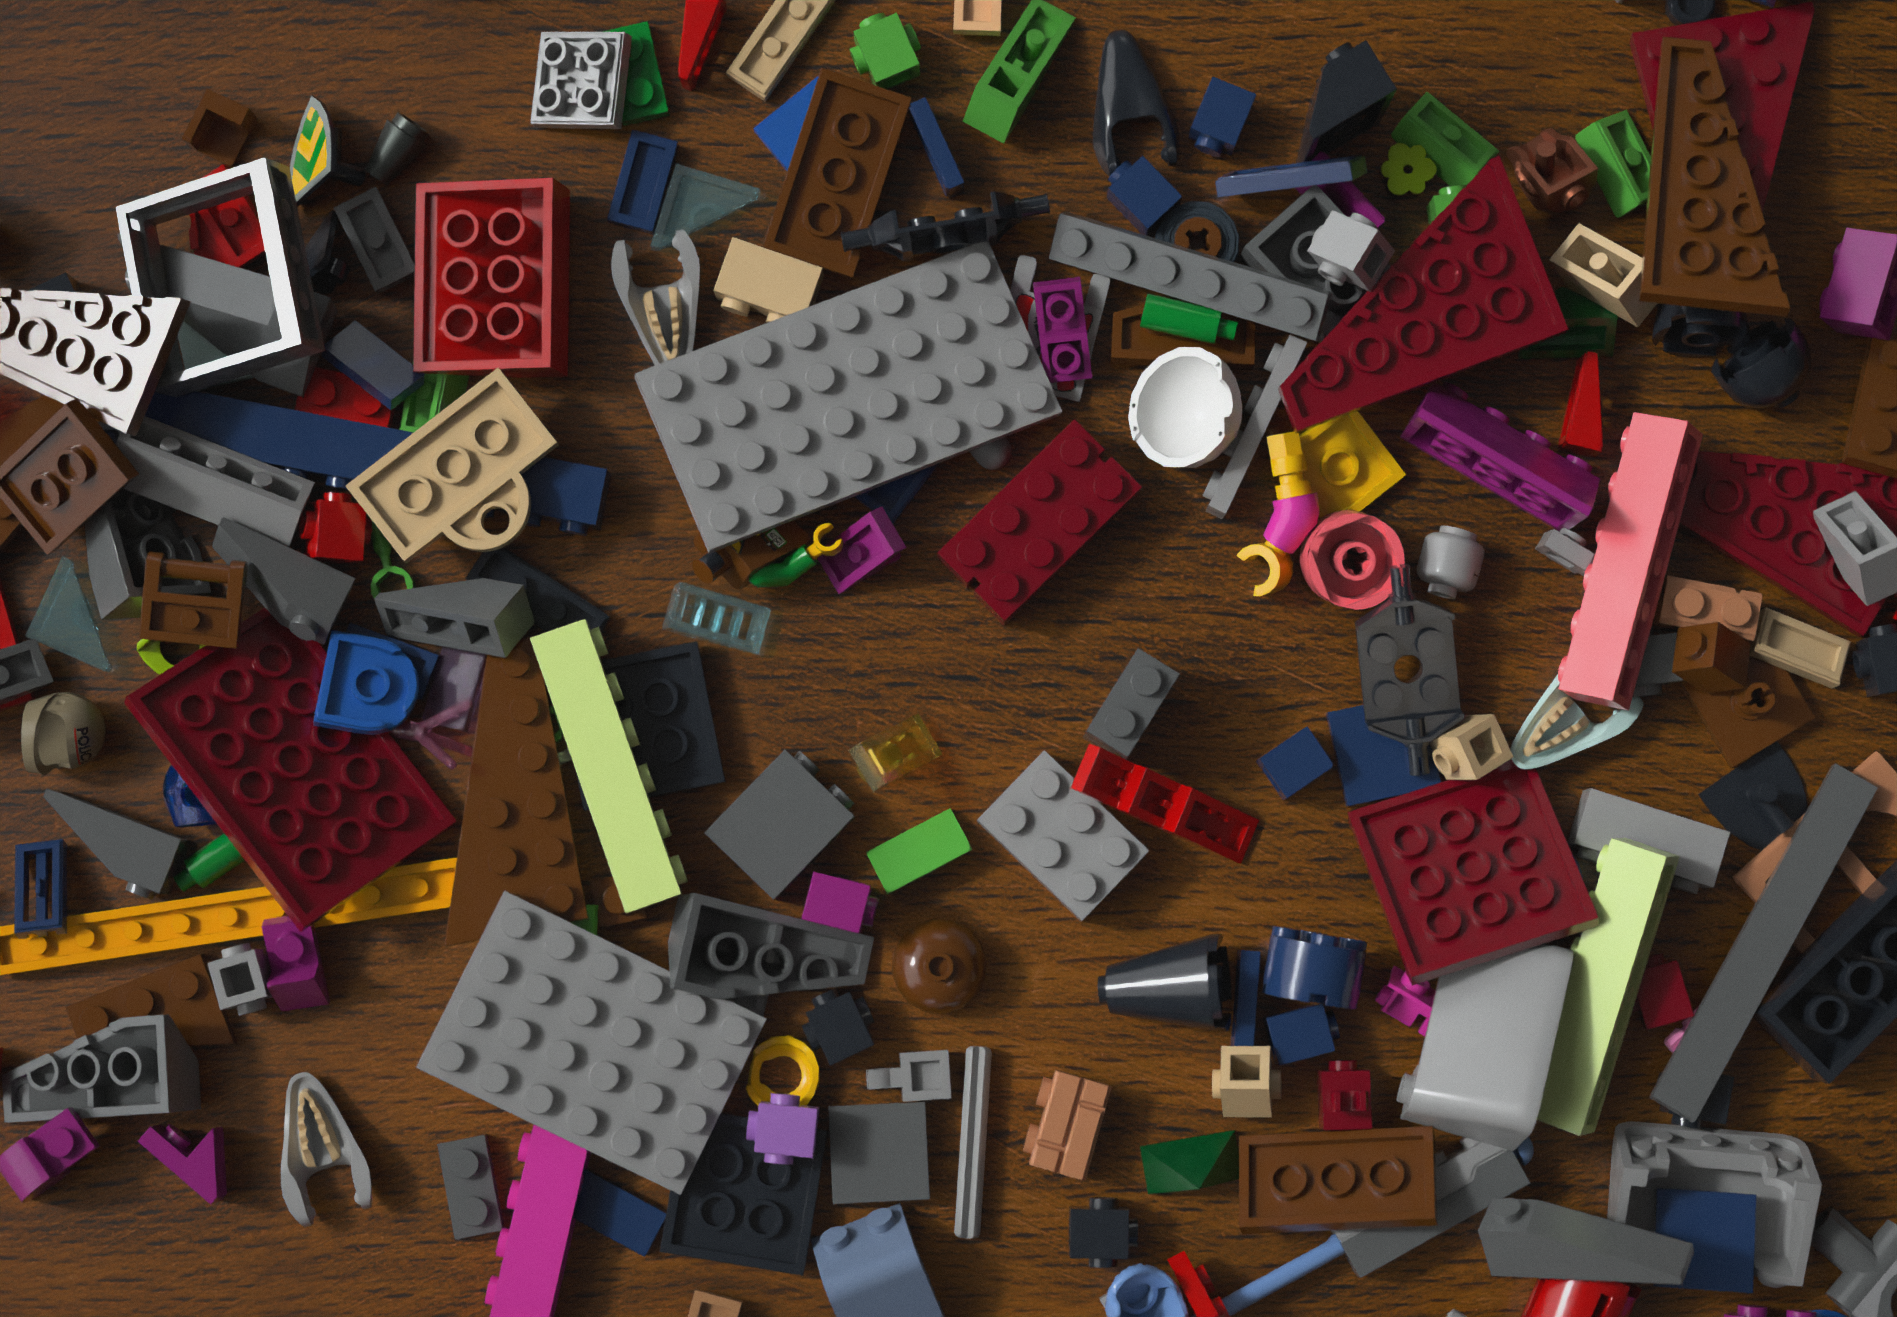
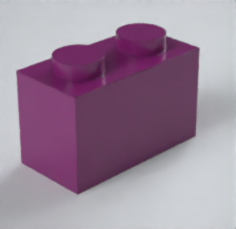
(1862, 285)
(840, 903)

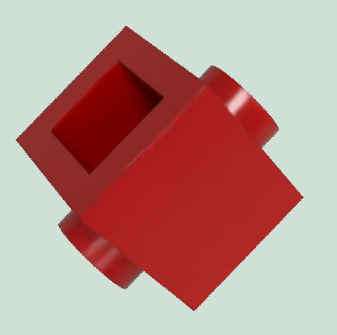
(335, 529)

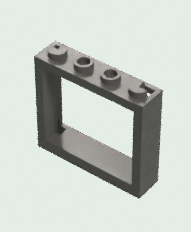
(285, 257)

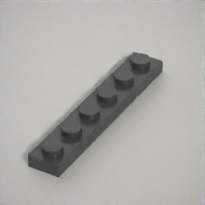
(1190, 275)

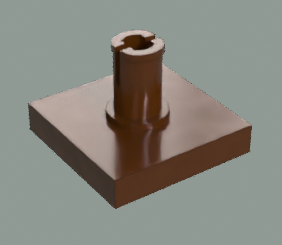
(1752, 716)

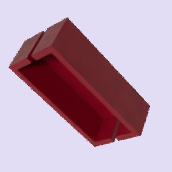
(1039, 522)

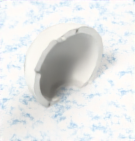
(1185, 408)

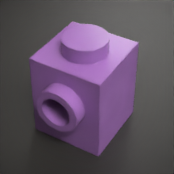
(783, 1129)

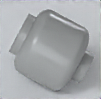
(1450, 561)

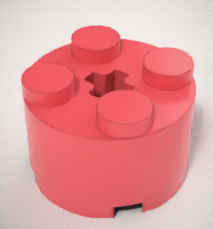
(1326, 549)

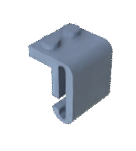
(875, 1268)

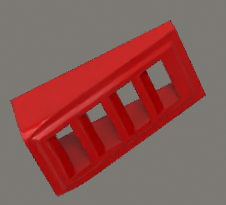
(699, 31)
(1583, 418)

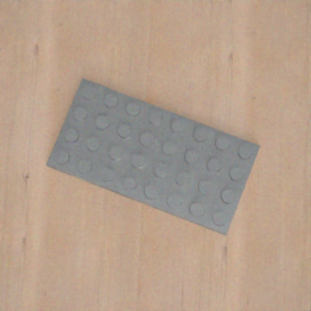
(847, 395)

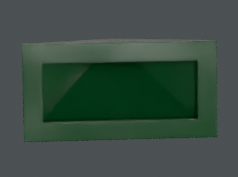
(1589, 328)
(1191, 1162)

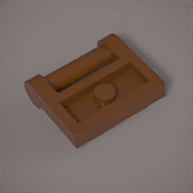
(189, 616)

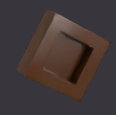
(610, 905)

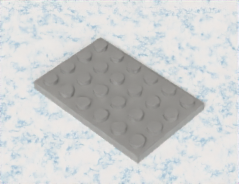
(590, 1043)

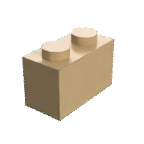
(1602, 273)
(765, 282)

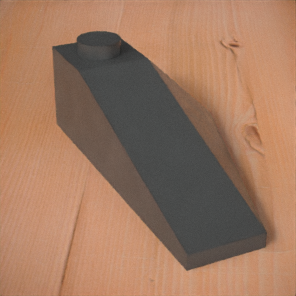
(239, 313)
(119, 546)
(723, 949)
(118, 1071)
(1564, 1243)

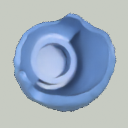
(1144, 1293)

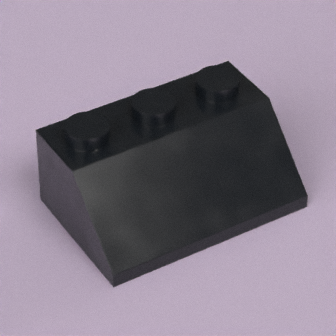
(1346, 100)

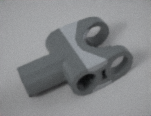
(1866, 1264)

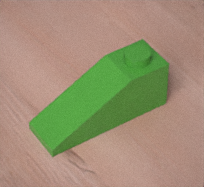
(1017, 70)

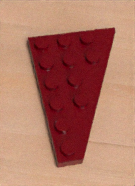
(1759, 68)
(1445, 306)
(1764, 520)

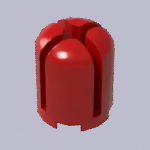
(1581, 1298)

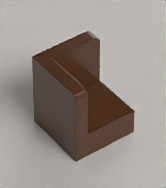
(219, 128)

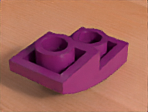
(1062, 329)

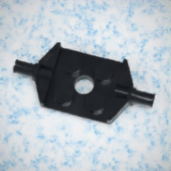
(949, 235)
(1417, 707)

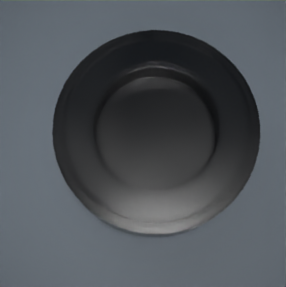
(1688, 11)

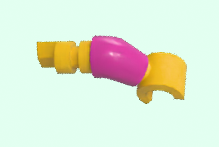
(1293, 515)

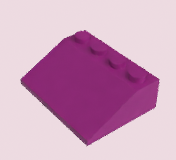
(1502, 458)

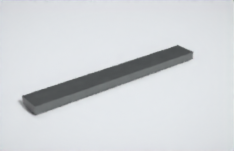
(1763, 943)

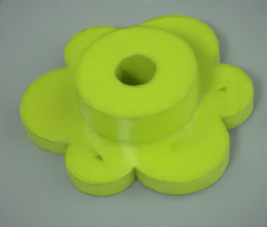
(1402, 156)

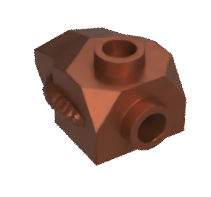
(1553, 171)

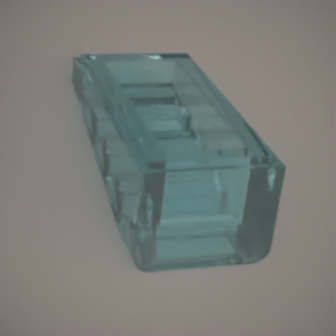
(676, 607)

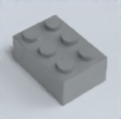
(1062, 836)

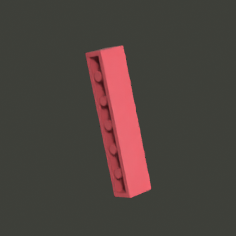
(1630, 560)

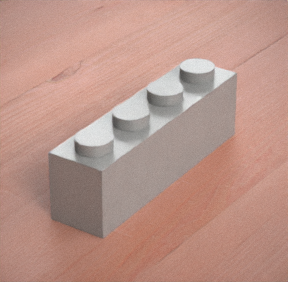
(214, 481)

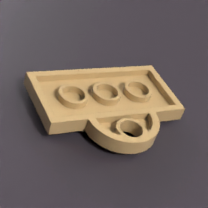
(458, 472)

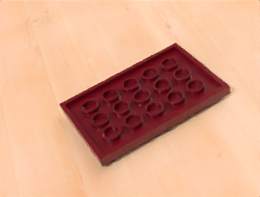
(298, 800)

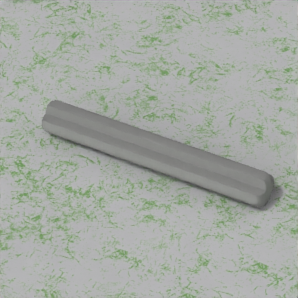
(973, 1142)

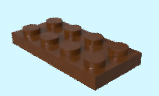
(836, 171)
(1337, 1180)

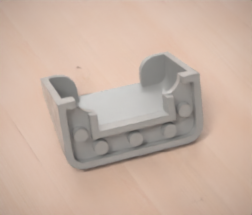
(1489, 1047)
(1729, 1161)

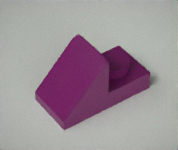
(866, 549)
(295, 965)
(201, 1168)

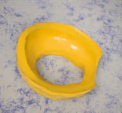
(791, 1048)

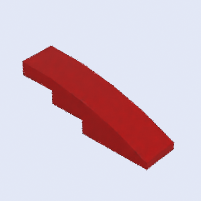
(1164, 803)

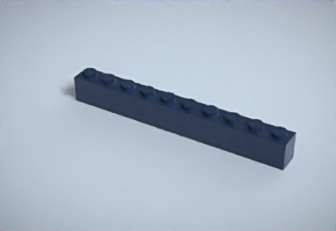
(345, 448)

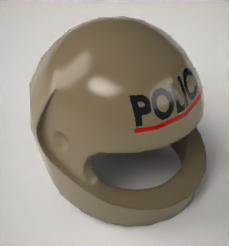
(61, 732)

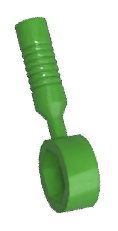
(383, 548)

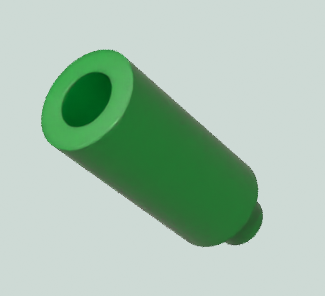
(1185, 320)
(209, 864)

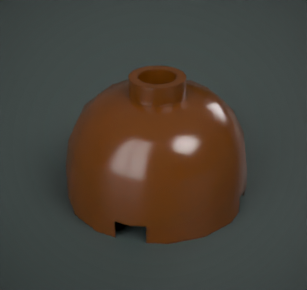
(939, 966)

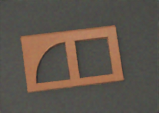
(1760, 868)

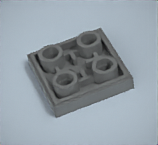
(879, 1152)

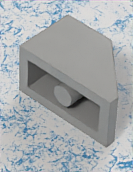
(1860, 546)

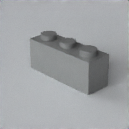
(1609, 816)

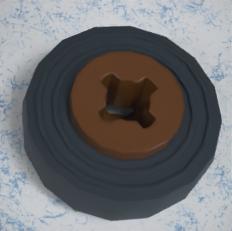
(1205, 219)

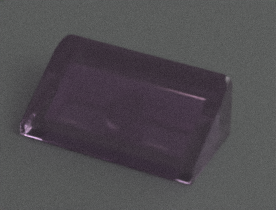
(456, 678)

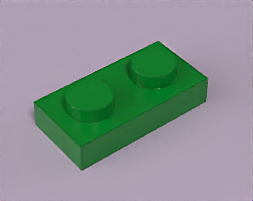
(644, 86)

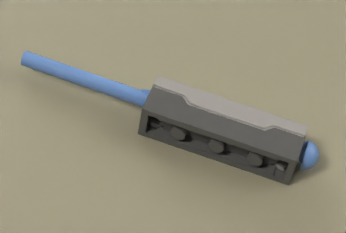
(1464, 1187)

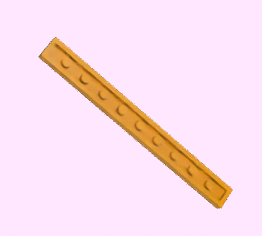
(215, 920)

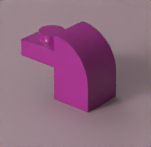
(46, 1155)

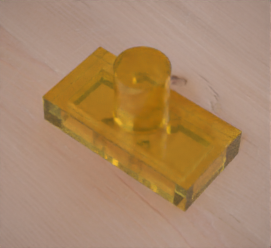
(894, 752)

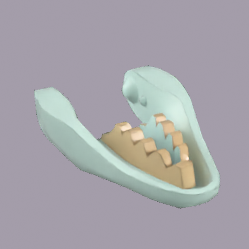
(1561, 729)

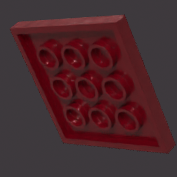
(1471, 871)

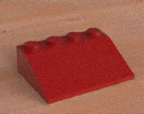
(492, 278)

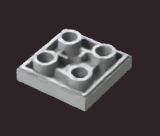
(581, 80)

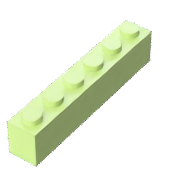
(607, 766)
(1605, 981)

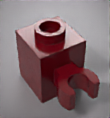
(1662, 993)
(1344, 1096)

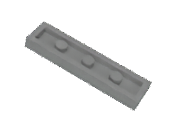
(1261, 406)

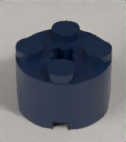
(1314, 967)

